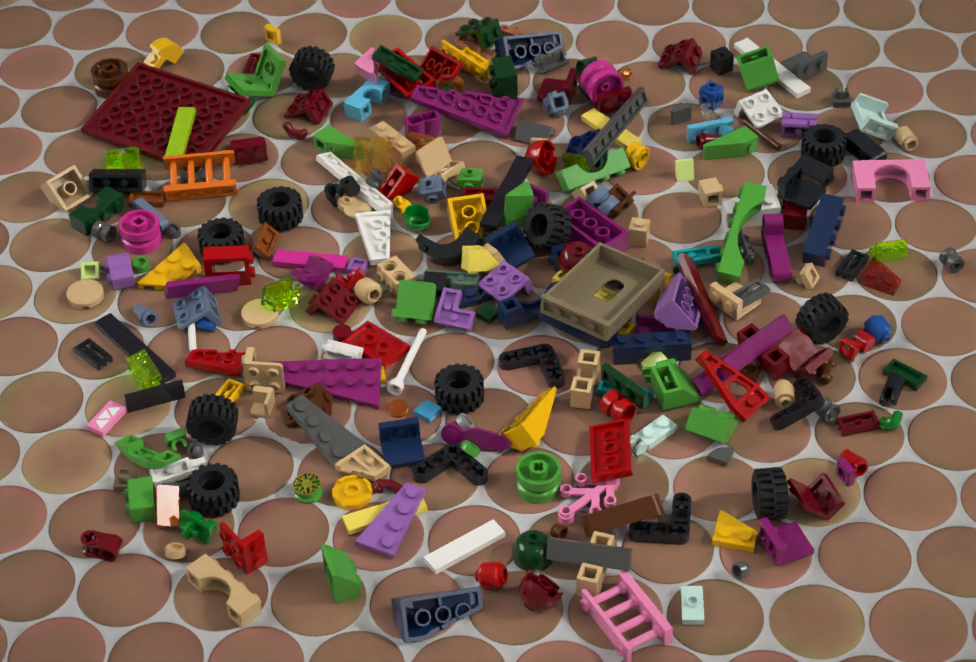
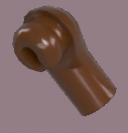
(825, 371)

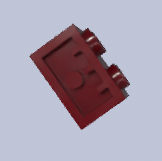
(314, 104)

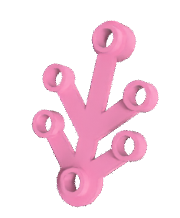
(566, 513)

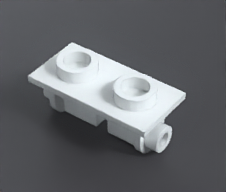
(340, 350)

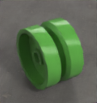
(538, 477)

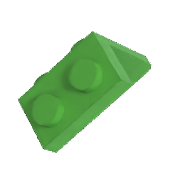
(415, 301)

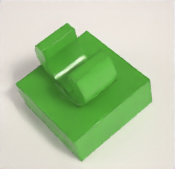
(174, 437)

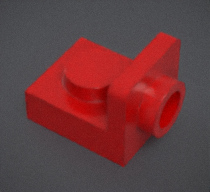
(352, 278)

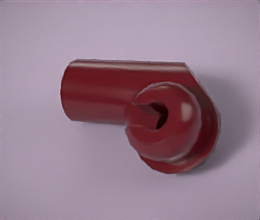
(293, 133)
(390, 484)

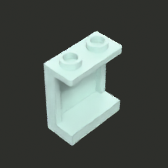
(871, 117)

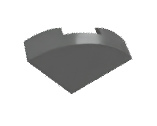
(721, 455)

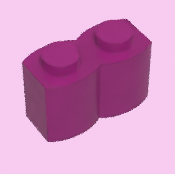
(425, 123)

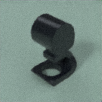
(347, 186)

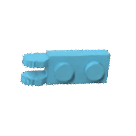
(712, 127)

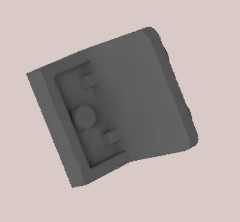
(806, 65)

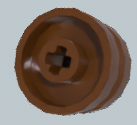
(107, 75)

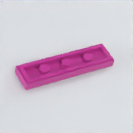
(298, 259)

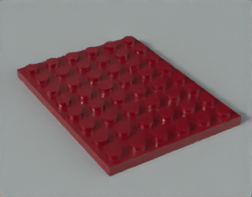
(146, 105)

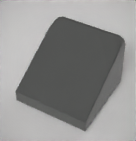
(680, 114)

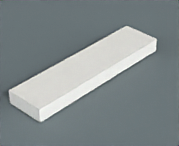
(464, 546)

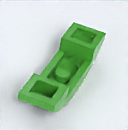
(134, 450)

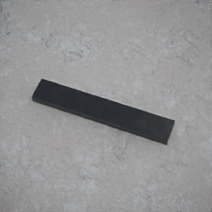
(515, 176)
(131, 344)

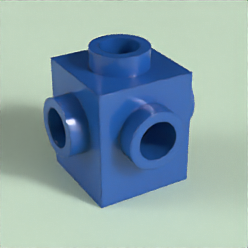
(711, 93)

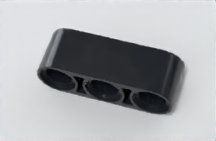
(864, 147)

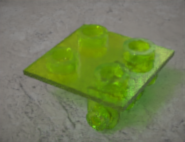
(127, 160)

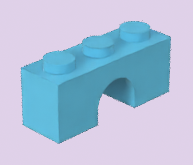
(359, 103)

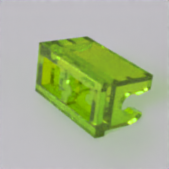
(280, 294)
(143, 370)

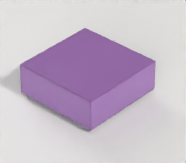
(355, 263)

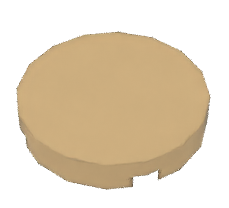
(85, 294)
(257, 315)

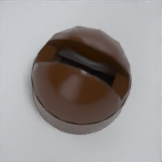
(559, 531)

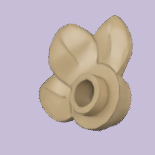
(353, 205)

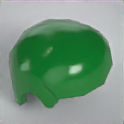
(417, 217)

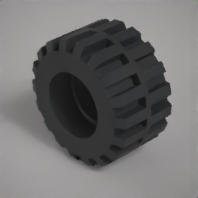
(315, 59)
(824, 144)
(280, 208)
(536, 226)
(220, 233)
(822, 318)
(459, 389)
(212, 419)
(213, 490)
(770, 493)

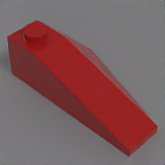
(440, 64)

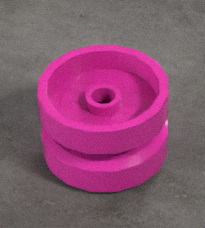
(600, 78)
(140, 232)

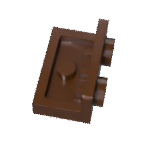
(624, 198)

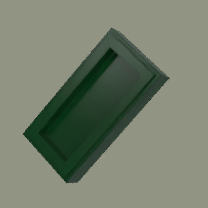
(913, 378)

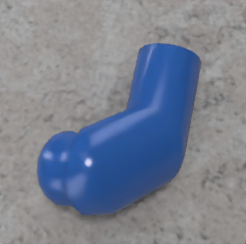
(205, 325)

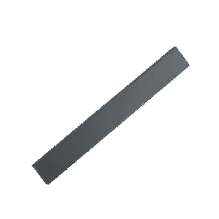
(615, 126)

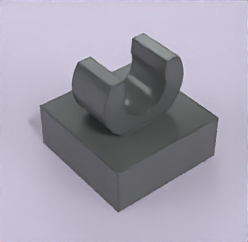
(841, 99)

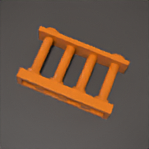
(198, 190)

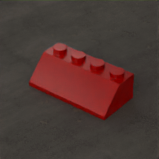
(402, 84)

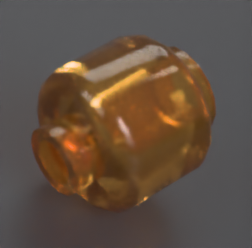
(456, 83)

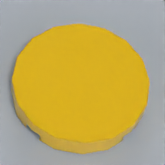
(352, 492)

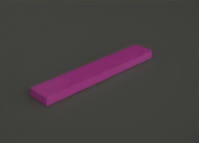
(746, 352)

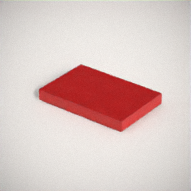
(378, 344)

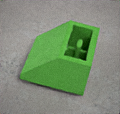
(758, 68)
(673, 386)
(709, 423)

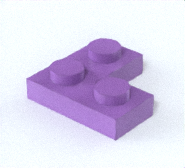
(450, 315)

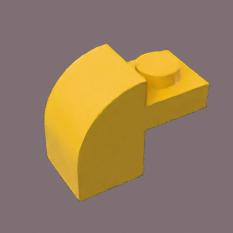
(163, 49)

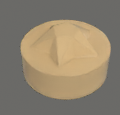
(175, 550)

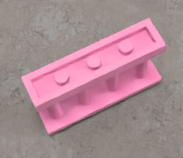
(637, 600)

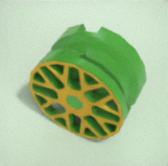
(310, 482)

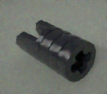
(892, 389)

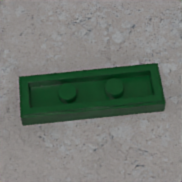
(397, 64)
(624, 386)

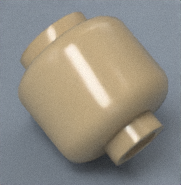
(368, 290)

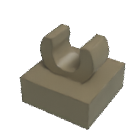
(121, 479)

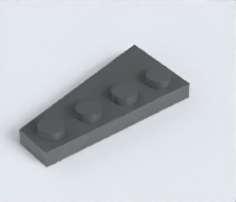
(325, 432)

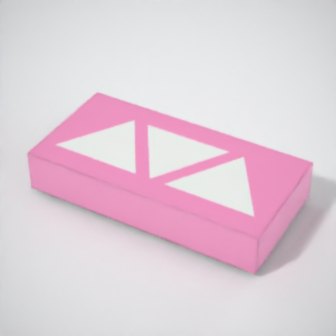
(106, 418)

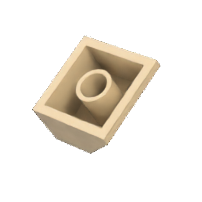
(67, 189)

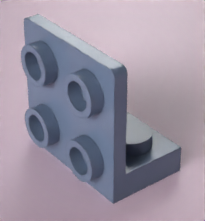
(196, 306)

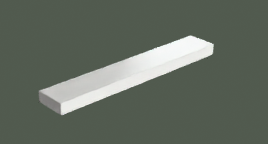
(787, 79)
(367, 193)

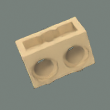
(391, 272)

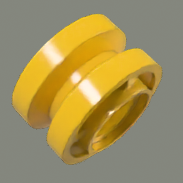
(637, 155)

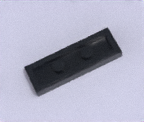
(154, 396)

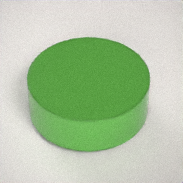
(140, 264)
(470, 448)

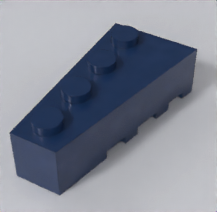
(824, 230)

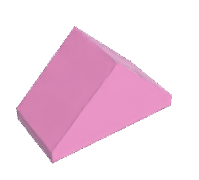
(367, 67)

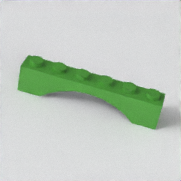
(750, 203)

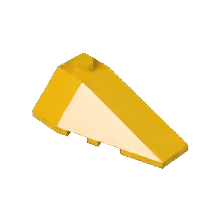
(466, 212)
(531, 423)

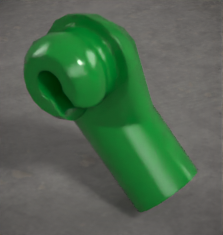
(893, 423)

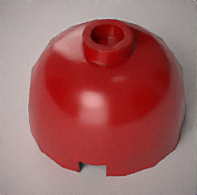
(543, 157)

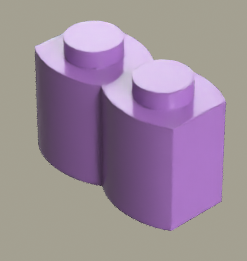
(120, 271)

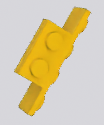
(471, 60)

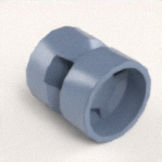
(602, 200)

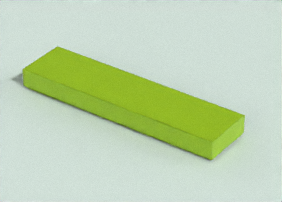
(181, 131)

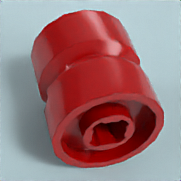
(617, 406)

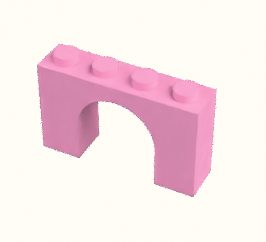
(909, 171)

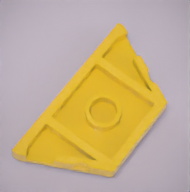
(177, 266)

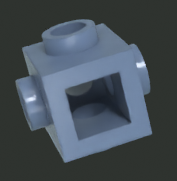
(555, 103)
(432, 188)

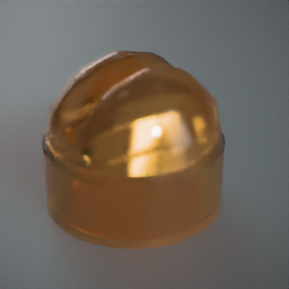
(625, 72)

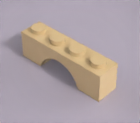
(208, 575)

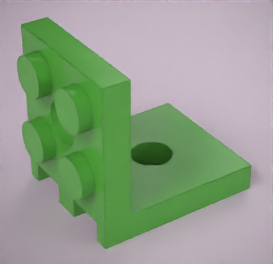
(266, 76)

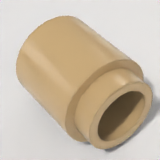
(906, 138)
(784, 393)

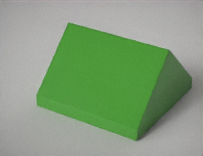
(517, 204)

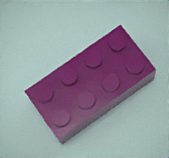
(594, 227)

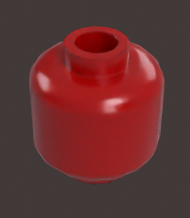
(491, 575)

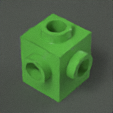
(470, 178)

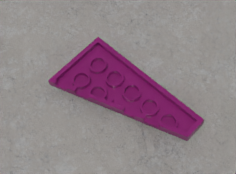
(476, 109)
(344, 378)

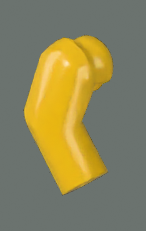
(401, 203)

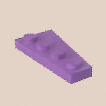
(392, 523)

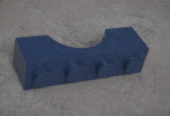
(515, 312)
(629, 347)

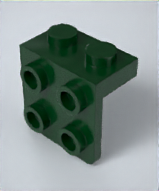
(486, 30)

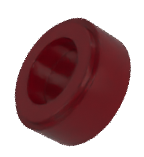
(341, 332)

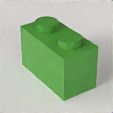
(141, 499)

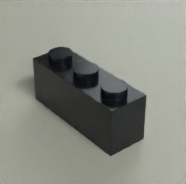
(118, 179)

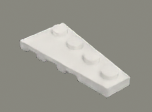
(375, 234)

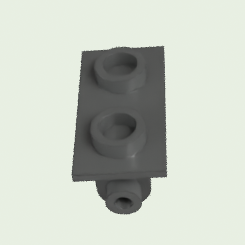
(546, 63)
(746, 248)

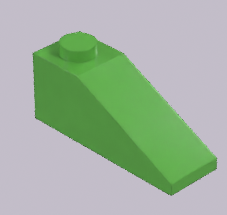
(734, 144)

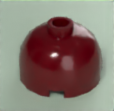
(572, 254)
(539, 592)

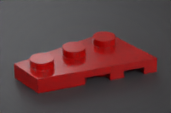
(215, 361)

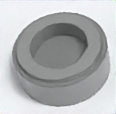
(464, 421)

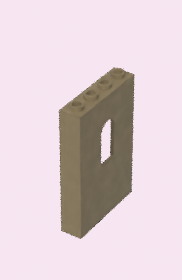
(573, 299)

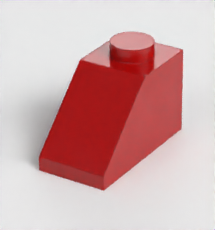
(398, 182)

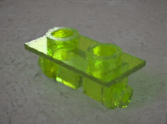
(571, 159)
(889, 250)

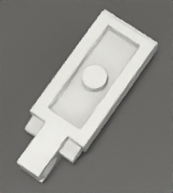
(176, 471)

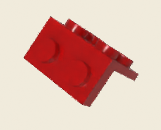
(246, 552)

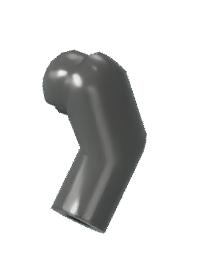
(184, 178)

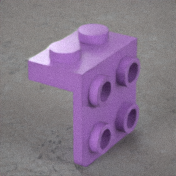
(506, 282)

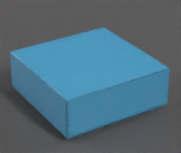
(427, 411)

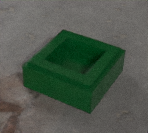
(487, 312)

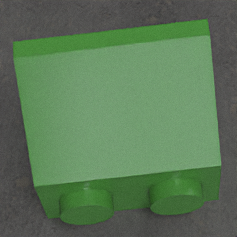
(340, 574)

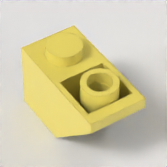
(477, 259)

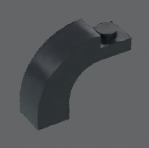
(450, 253)

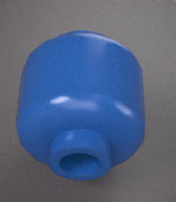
(878, 328)

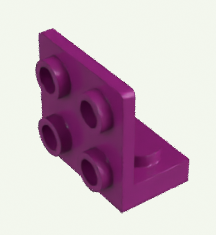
(784, 542)

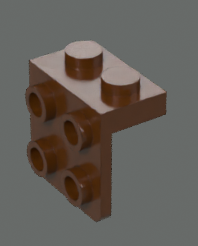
(316, 394)

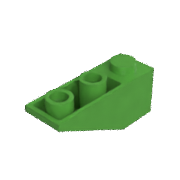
(334, 141)

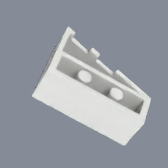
(770, 206)

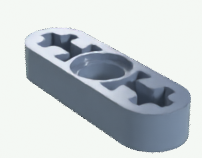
(140, 203)

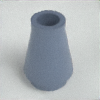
(145, 315)

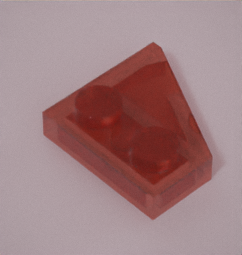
(879, 278)

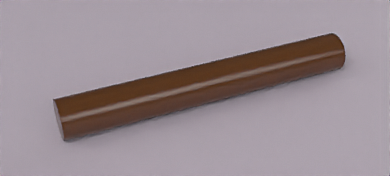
(762, 134)

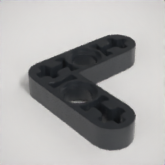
(540, 358)
(810, 401)
(450, 460)
(674, 527)

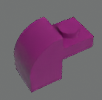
(315, 272)

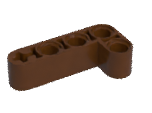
(622, 514)

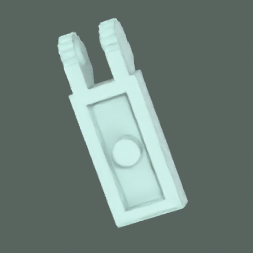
(652, 434)

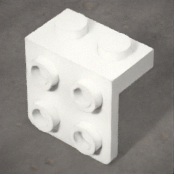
(759, 108)

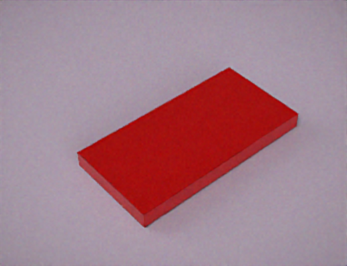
(610, 451)

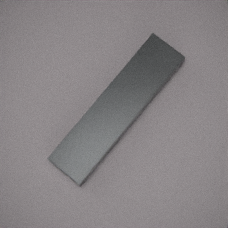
(590, 553)

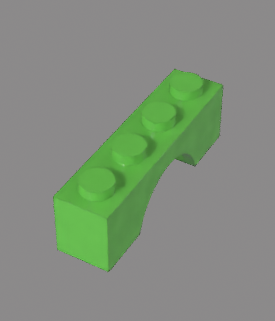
(611, 163)

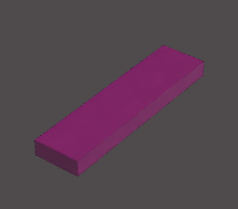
(214, 284)

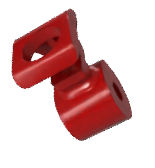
(861, 341)

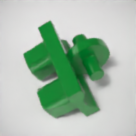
(194, 526)

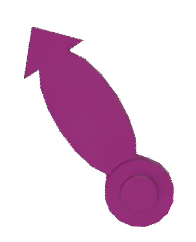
(480, 437)

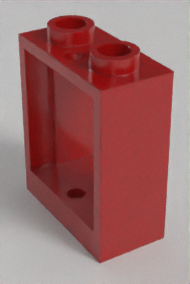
(230, 254)

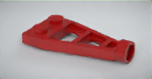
(749, 402)

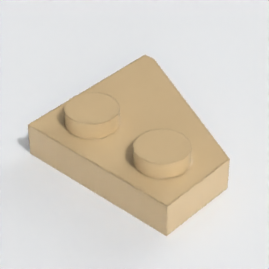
(364, 464)

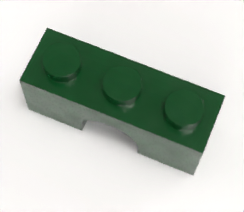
(108, 204)

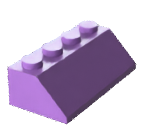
(677, 305)

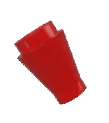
(856, 461)

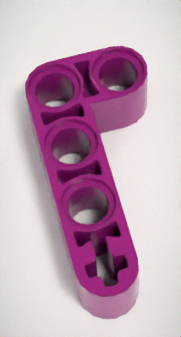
(775, 247)

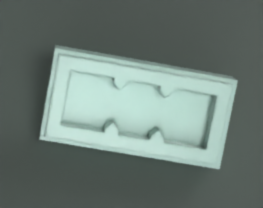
(692, 605)

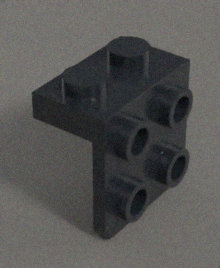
(798, 190)

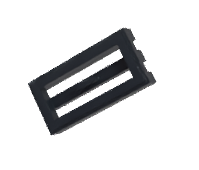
(852, 275)
(90, 356)

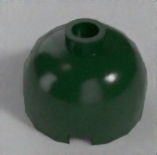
(531, 550)

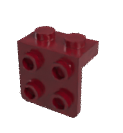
(685, 52)
(568, 86)
(612, 99)
(249, 150)
(335, 301)
(803, 353)
(819, 497)

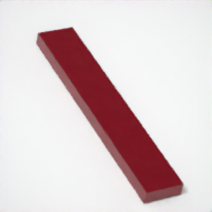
(702, 299)

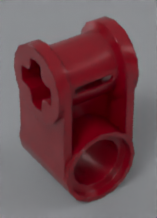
(103, 546)

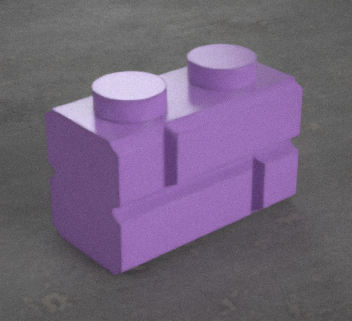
(795, 123)

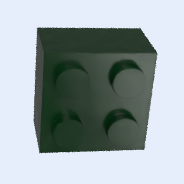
(503, 77)

